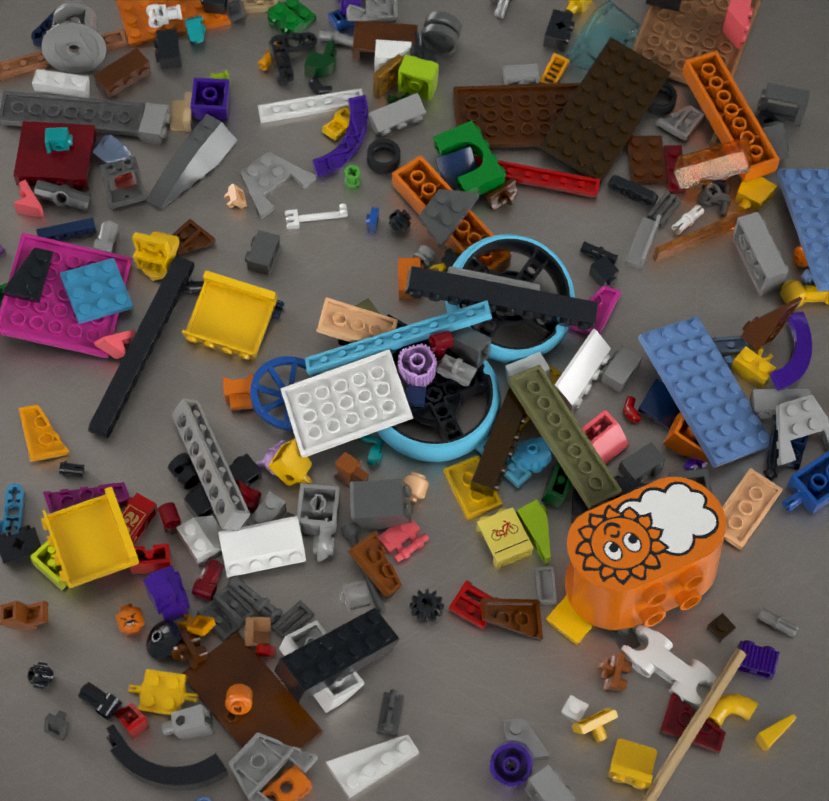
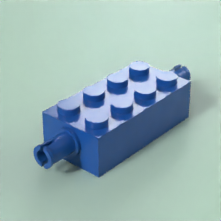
(810, 486)

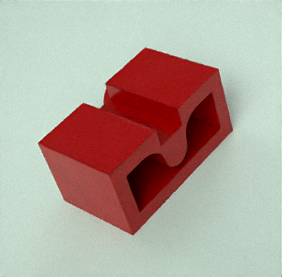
(152, 559)

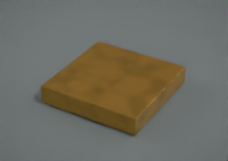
(386, 76)

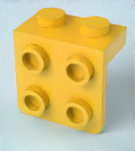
(632, 764)

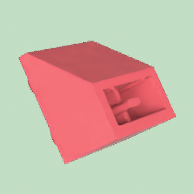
(737, 21)
(606, 436)

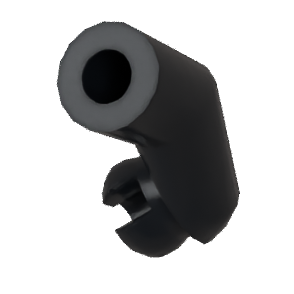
(318, 88)

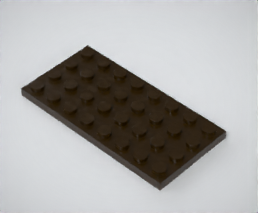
(605, 110)

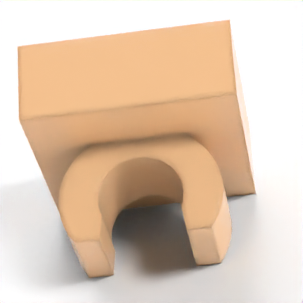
(236, 197)

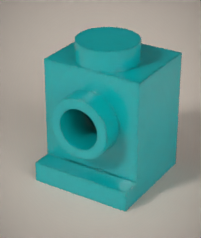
(195, 29)
(57, 139)

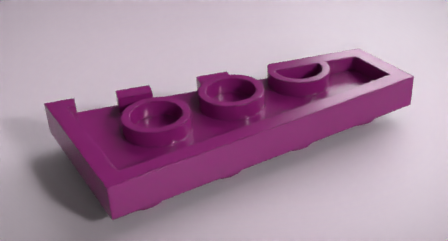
(66, 498)

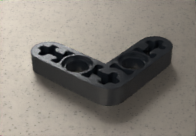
(283, 51)

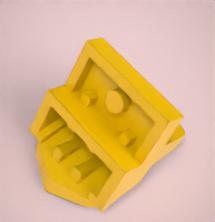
(154, 253)

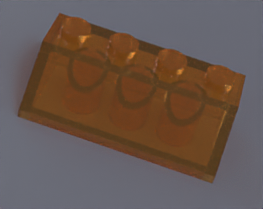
(713, 164)

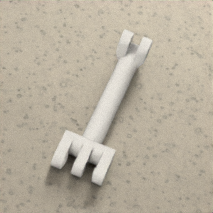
(293, 219)

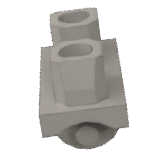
(456, 370)

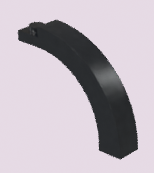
(165, 777)

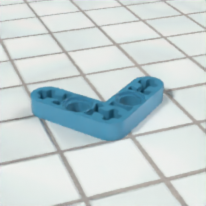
(6, 524)

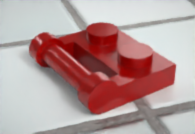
(467, 607)

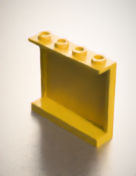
(231, 316)
(90, 539)

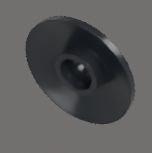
(162, 639)

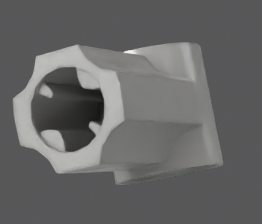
(107, 237)

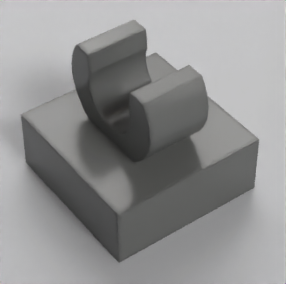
(56, 724)

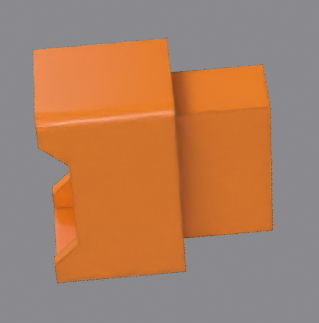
(238, 392)

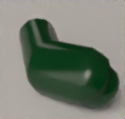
(391, 98)

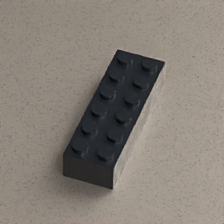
(336, 655)

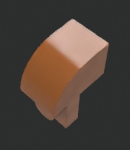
(23, 616)

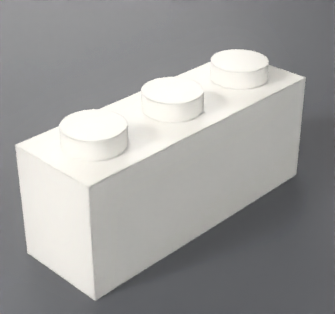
(61, 84)

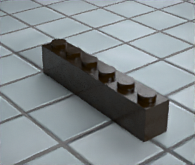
(499, 446)

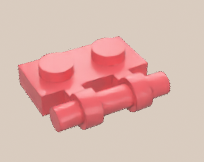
(398, 535)

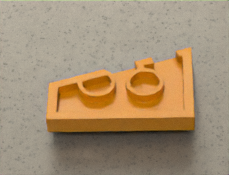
(39, 435)

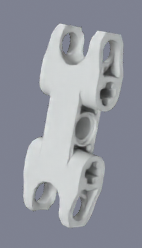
(658, 659)

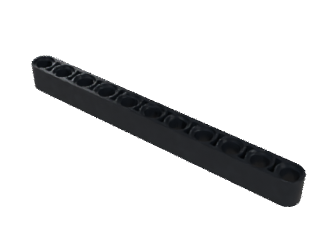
(141, 347)

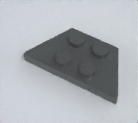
(446, 213)

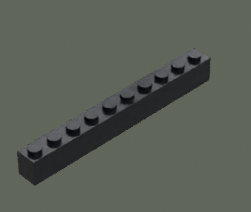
(501, 298)

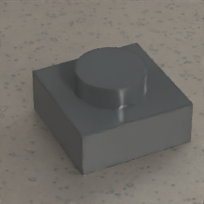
(235, 10)

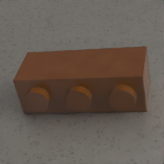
(122, 73)

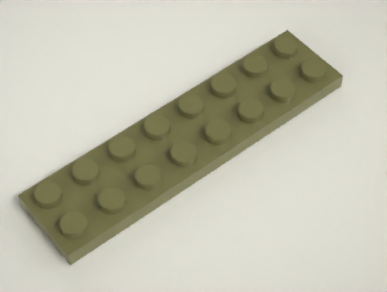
(564, 436)

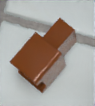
(349, 470)

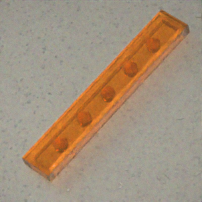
(698, 236)

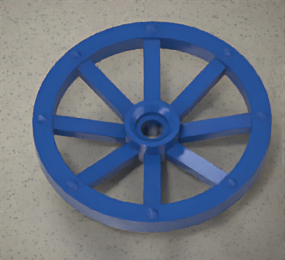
(269, 367)

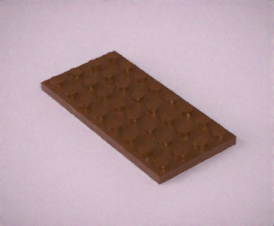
(512, 113)

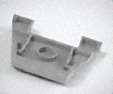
(373, 11)
(269, 173)
(796, 420)
(262, 760)

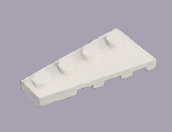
(370, 764)

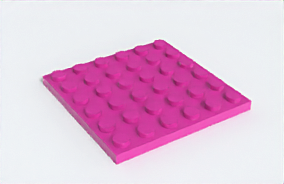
(53, 319)

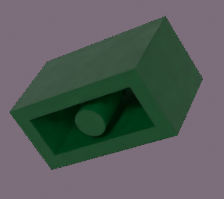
(556, 487)

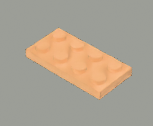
(352, 322)
(748, 507)

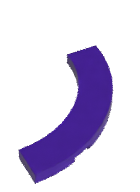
(351, 142)
(800, 353)

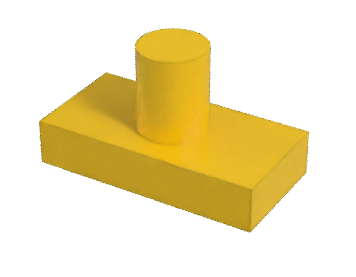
(595, 724)

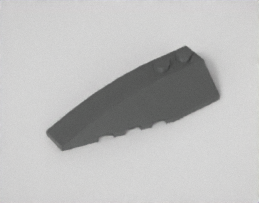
(196, 157)

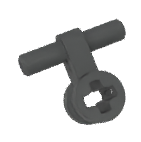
(716, 196)

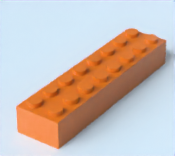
(729, 111)
(418, 184)

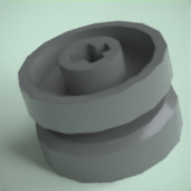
(441, 32)

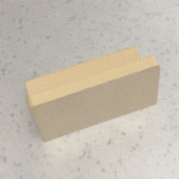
(181, 114)

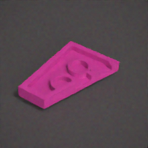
(607, 300)

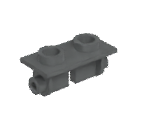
(390, 712)

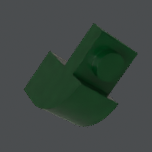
(321, 65)

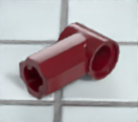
(440, 342)
(250, 496)
(169, 517)
(206, 585)

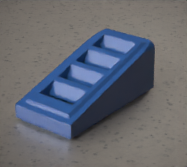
(333, 18)

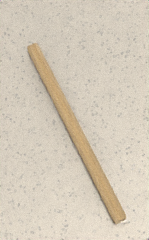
(694, 726)

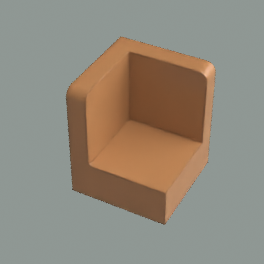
(257, 631)

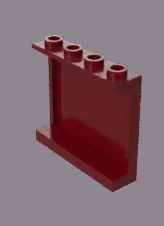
(57, 167)

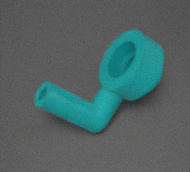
(375, 455)

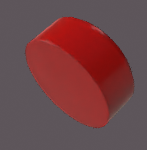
(266, 650)

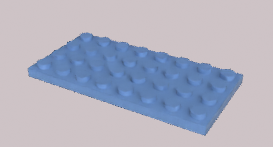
(808, 203)
(705, 391)

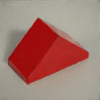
(132, 720)

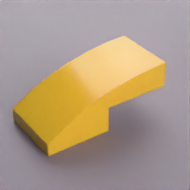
(338, 124)

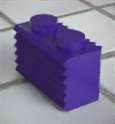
(758, 660)

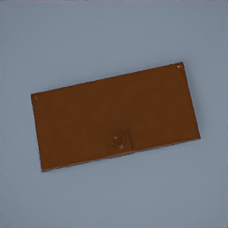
(273, 707)

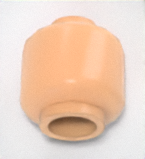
(418, 486)

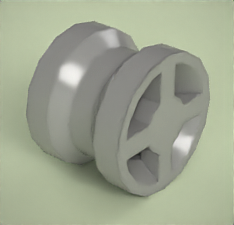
(426, 255)

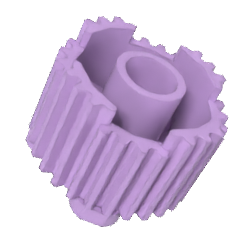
(417, 365)

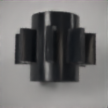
(399, 220)
(40, 675)

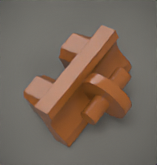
(611, 672)

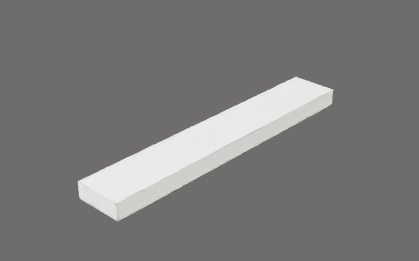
(306, 105)

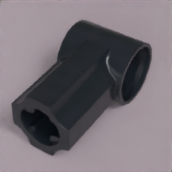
(103, 703)

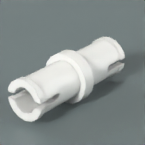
(687, 219)

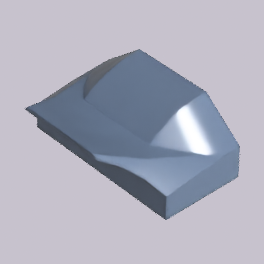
(111, 149)

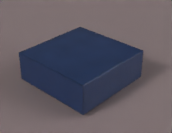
(416, 395)

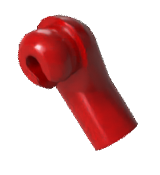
(629, 410)

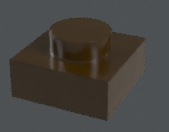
(721, 627)

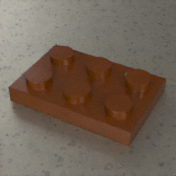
(646, 160)

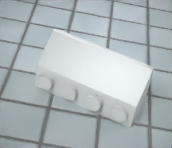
(583, 369)
(262, 546)
(336, 693)

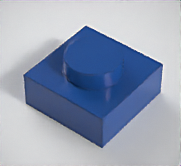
(372, 219)

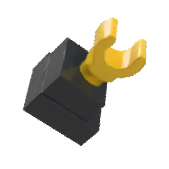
(446, 262)

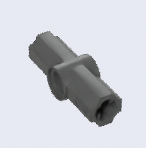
(52, 192)

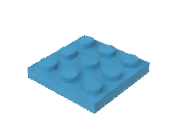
(96, 290)

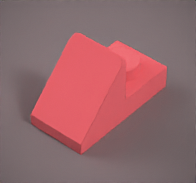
(28, 204)
(115, 343)

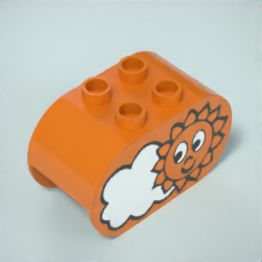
(644, 554)

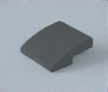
(228, 612)

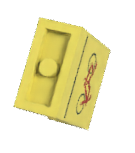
(505, 537)

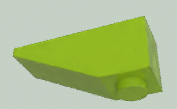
(535, 523)

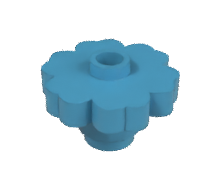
(533, 454)

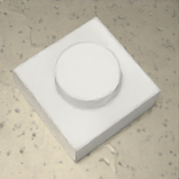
(574, 709)

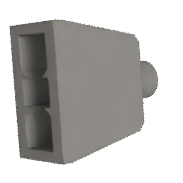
(190, 723)

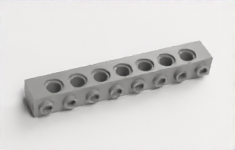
(210, 465)

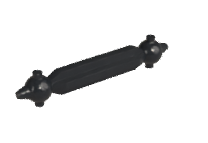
(773, 453)

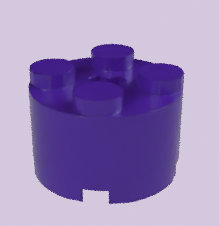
(504, 772)

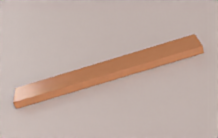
(33, 61)

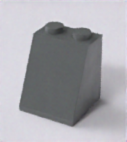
(380, 503)

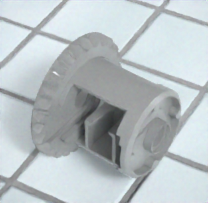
(68, 35)

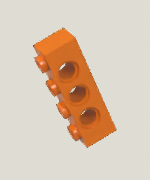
(290, 776)

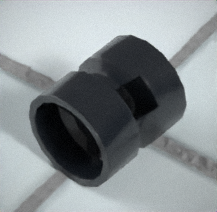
(183, 469)

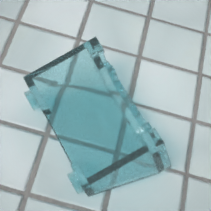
(601, 25)

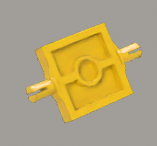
(162, 692)

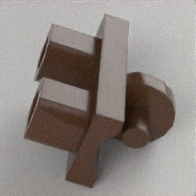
(502, 194)
(186, 650)

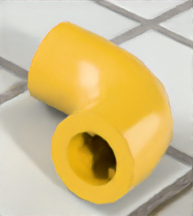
(732, 704)

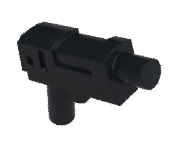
(419, 49)

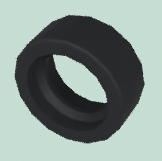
(664, 109)
(383, 144)

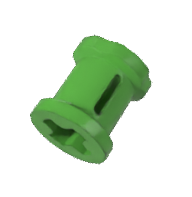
(354, 175)

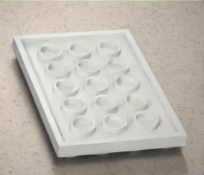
(346, 403)

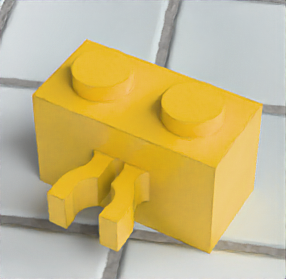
(753, 367)

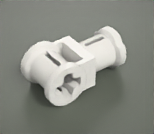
(162, 14)

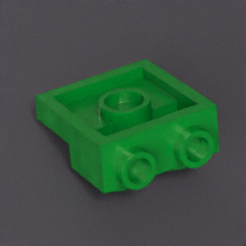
(290, 16)

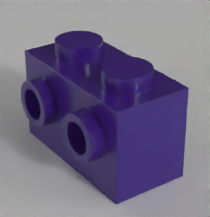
(161, 592)

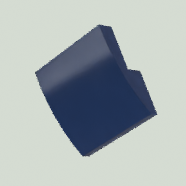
(456, 165)
(659, 405)

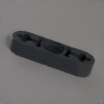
(632, 191)

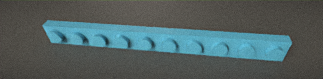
(398, 338)

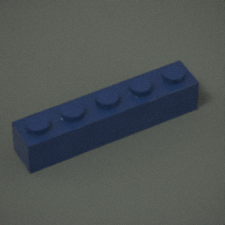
(68, 230)

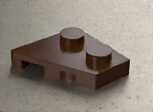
(192, 237)

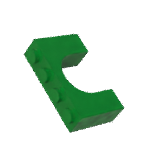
(485, 177)

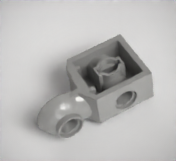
(319, 516)

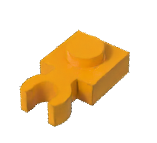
(199, 625)

